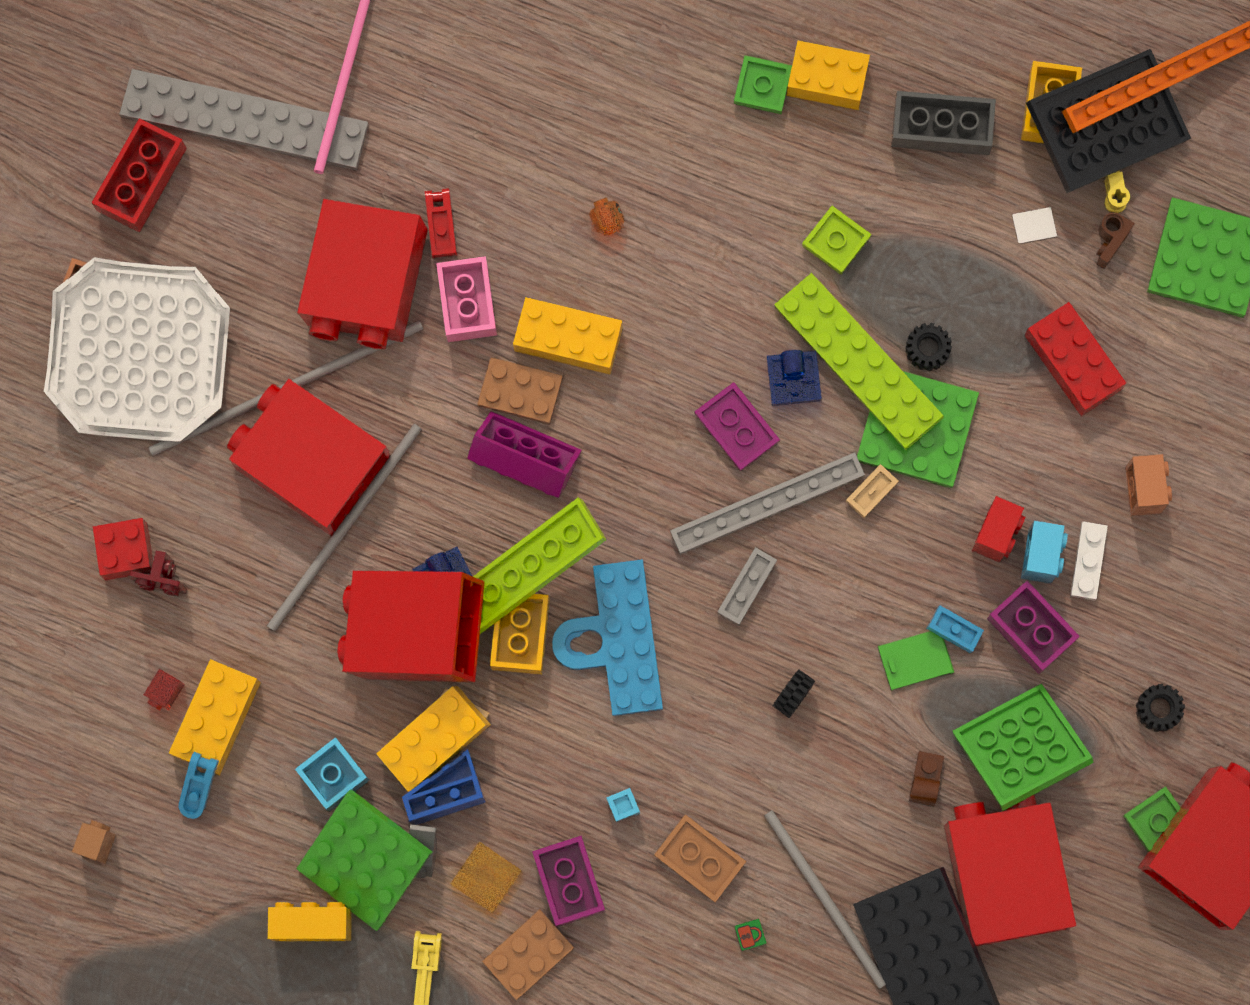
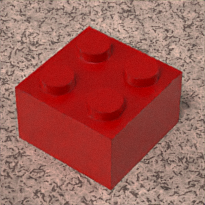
(998, 528)
(123, 548)

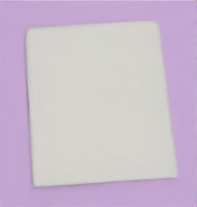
(1034, 225)

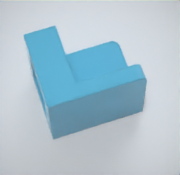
(623, 805)

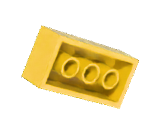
(567, 335)
(215, 714)
(433, 738)

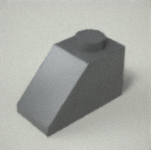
(428, 838)

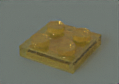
(486, 877)

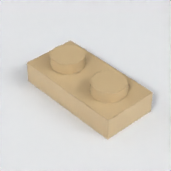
(872, 491)

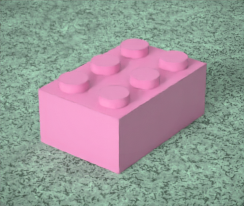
(466, 299)

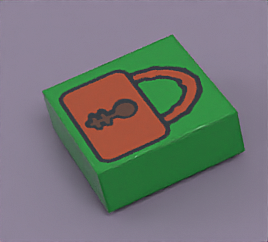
(750, 934)

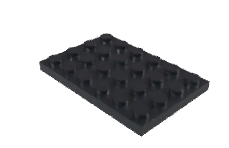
(1111, 142)
(925, 944)

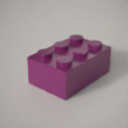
(1033, 627)
(568, 881)

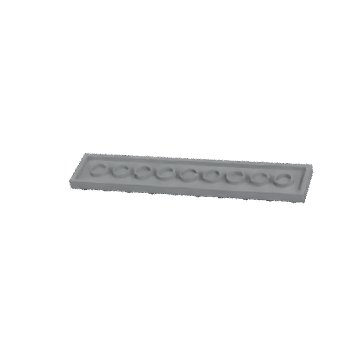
(241, 118)

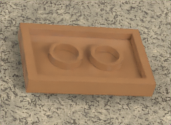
(520, 390)
(700, 858)
(528, 954)

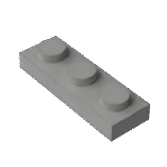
(747, 586)

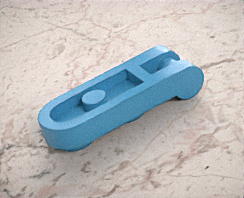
(197, 786)

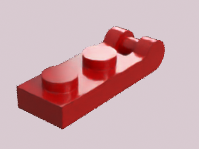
(440, 224)

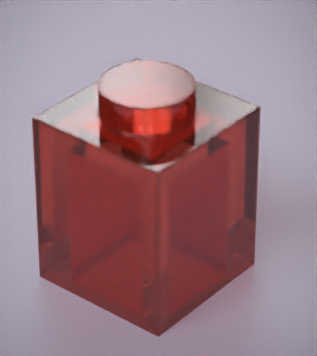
(163, 690)

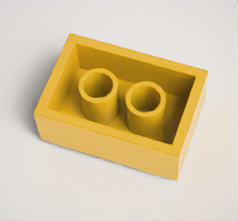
(828, 75)
(1043, 79)
(521, 637)
(309, 922)

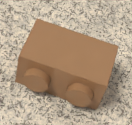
(94, 841)

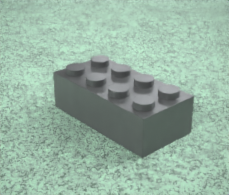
(943, 123)

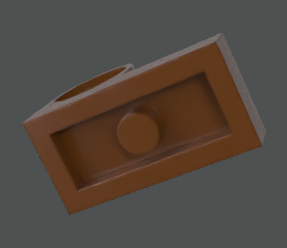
(1114, 238)
(926, 779)

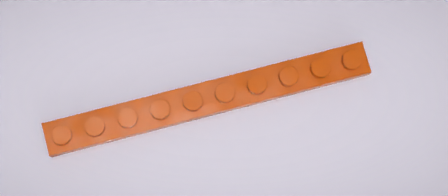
(1158, 78)

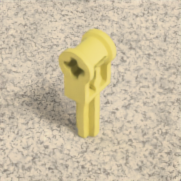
(1115, 187)
(425, 960)

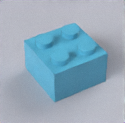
(1043, 552)
(331, 774)

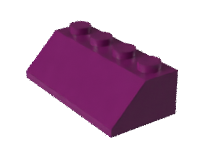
(524, 454)

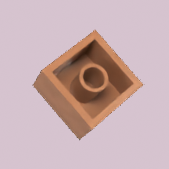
(1148, 484)

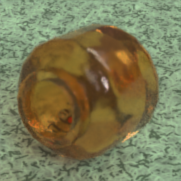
(606, 216)

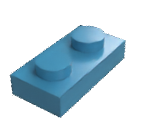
(955, 629)

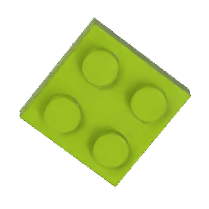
(836, 240)

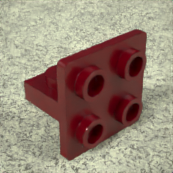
(160, 576)

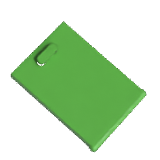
(915, 659)

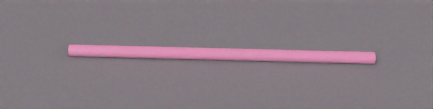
(341, 86)

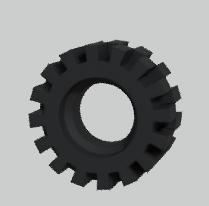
(935, 333)
(793, 693)
(1152, 721)

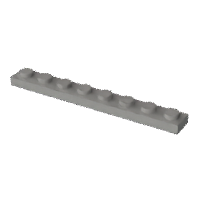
(767, 503)

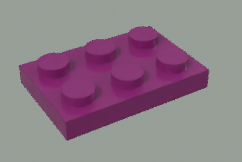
(737, 426)

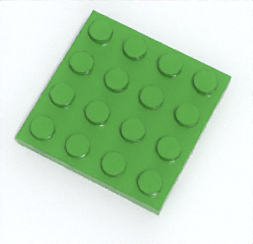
(1203, 258)
(936, 453)
(1022, 747)
(364, 860)

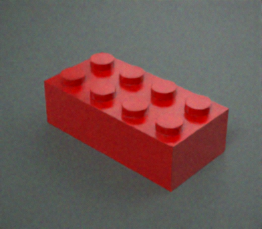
(139, 175)
(1075, 359)

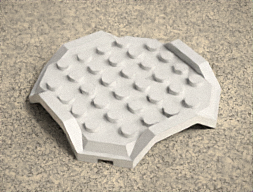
(137, 350)

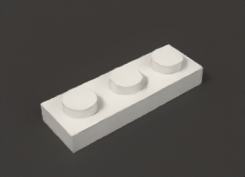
(1088, 561)

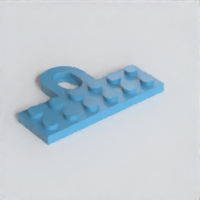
(625, 636)

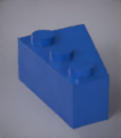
(446, 792)

